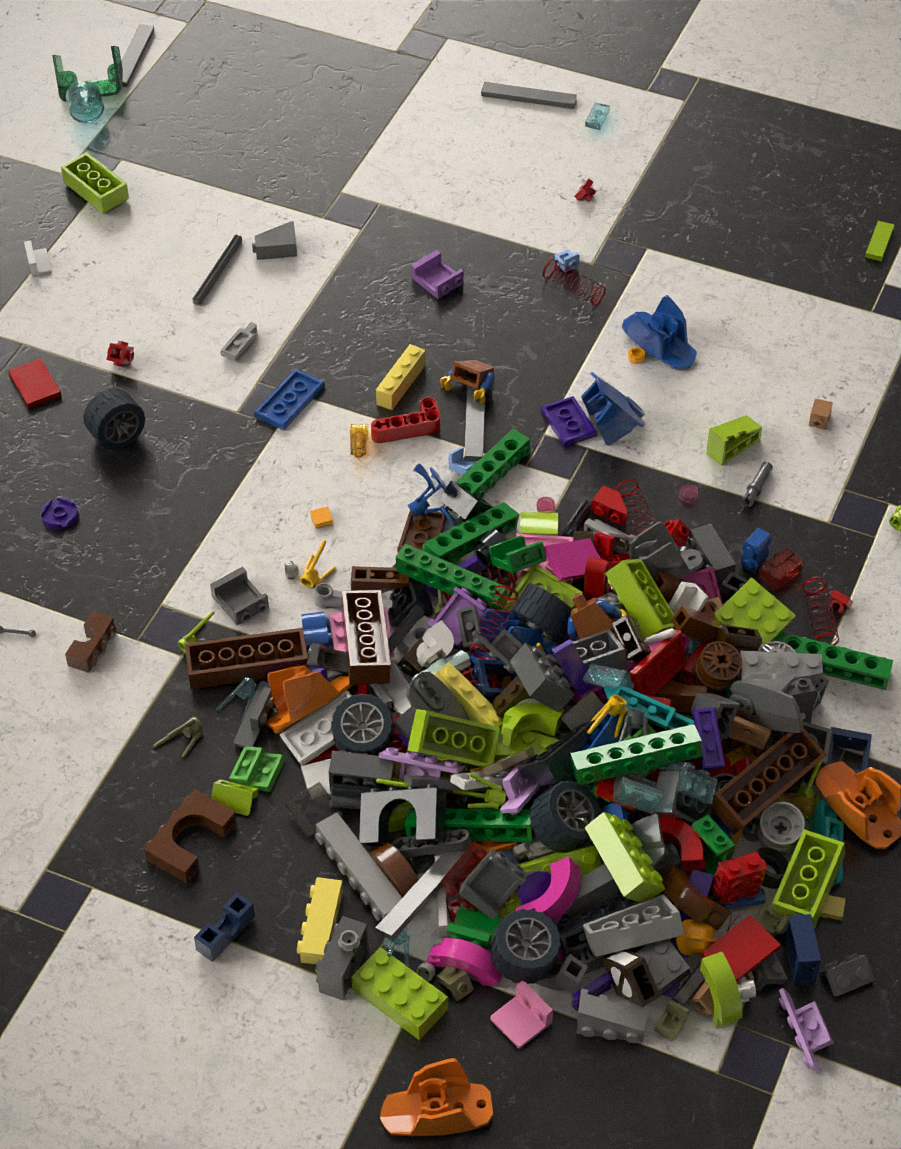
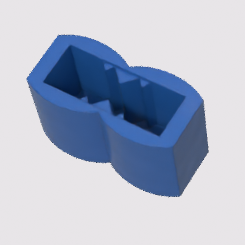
(755, 550)
(315, 629)

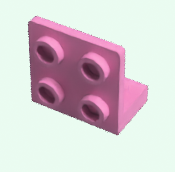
(523, 1016)

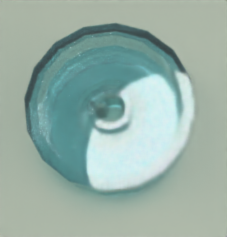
(85, 101)

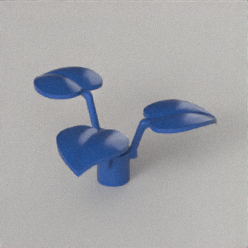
(421, 504)

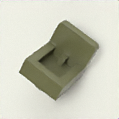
(772, 921)
(456, 981)
(672, 1020)

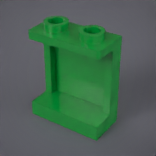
(515, 555)
(715, 842)

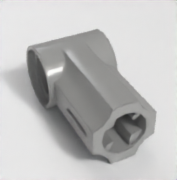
(327, 597)

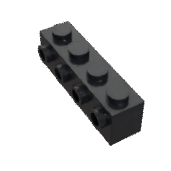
(572, 929)

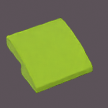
(539, 523)

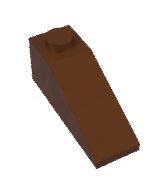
(377, 579)

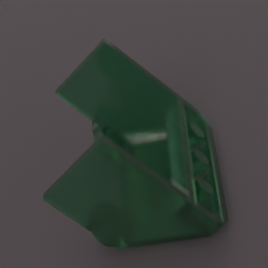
(108, 86)

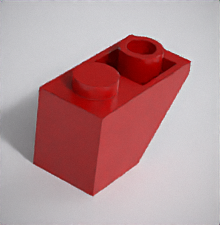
(610, 505)

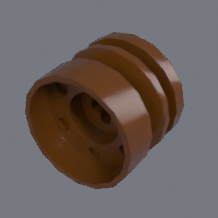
(712, 674)

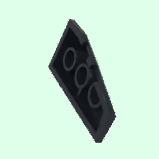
(406, 598)
(556, 761)

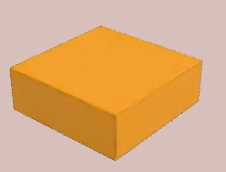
(321, 517)

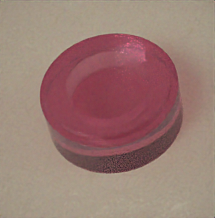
(688, 493)
(545, 504)

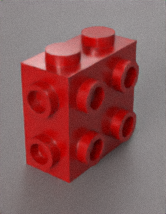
(739, 878)

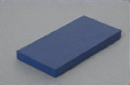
(289, 399)

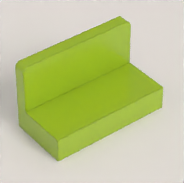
(234, 796)

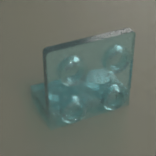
(693, 782)
(637, 792)

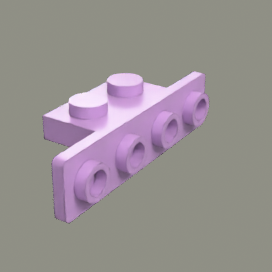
(424, 766)
(518, 789)
(810, 1028)

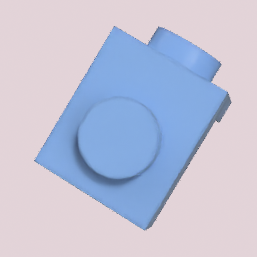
(568, 259)
(457, 462)

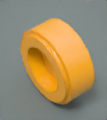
(636, 355)

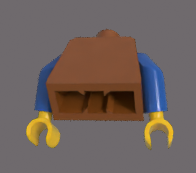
(473, 374)
(591, 617)

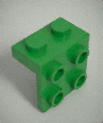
(473, 927)

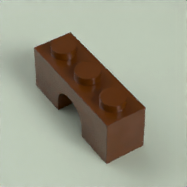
(85, 654)

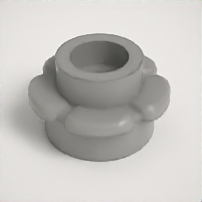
(291, 570)
(349, 935)

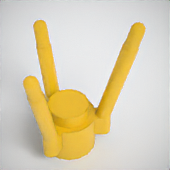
(310, 575)
(614, 706)

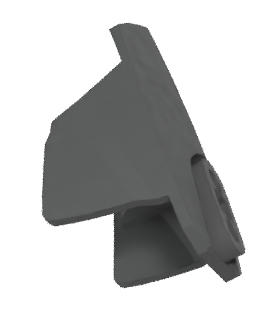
(660, 552)
(432, 697)
(766, 699)
(662, 854)

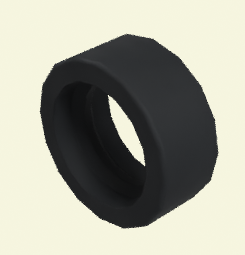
(778, 862)

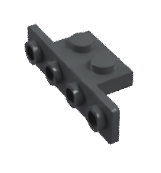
(502, 648)
(255, 716)

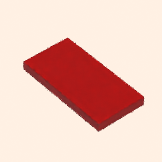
(659, 666)

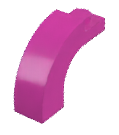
(561, 892)
(467, 957)

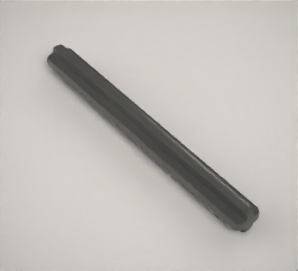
(217, 269)

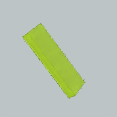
(879, 241)

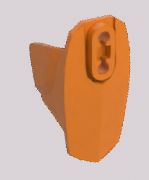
(299, 694)
(863, 797)
(433, 1101)

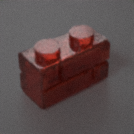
(781, 569)

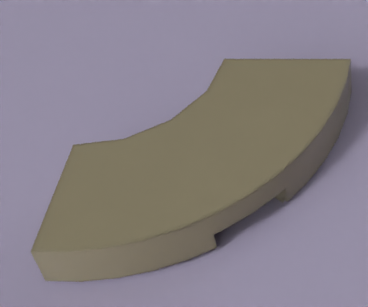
(508, 761)

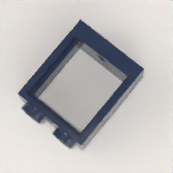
(489, 667)
(858, 741)
(802, 948)

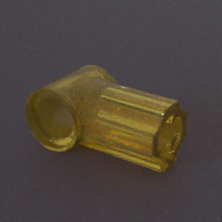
(359, 435)
(804, 804)

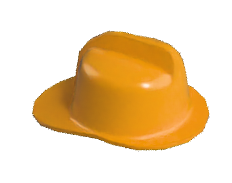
(696, 937)

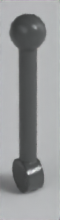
(31, 633)

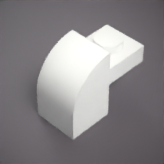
(439, 642)

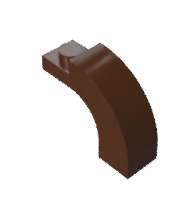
(394, 867)
(691, 901)

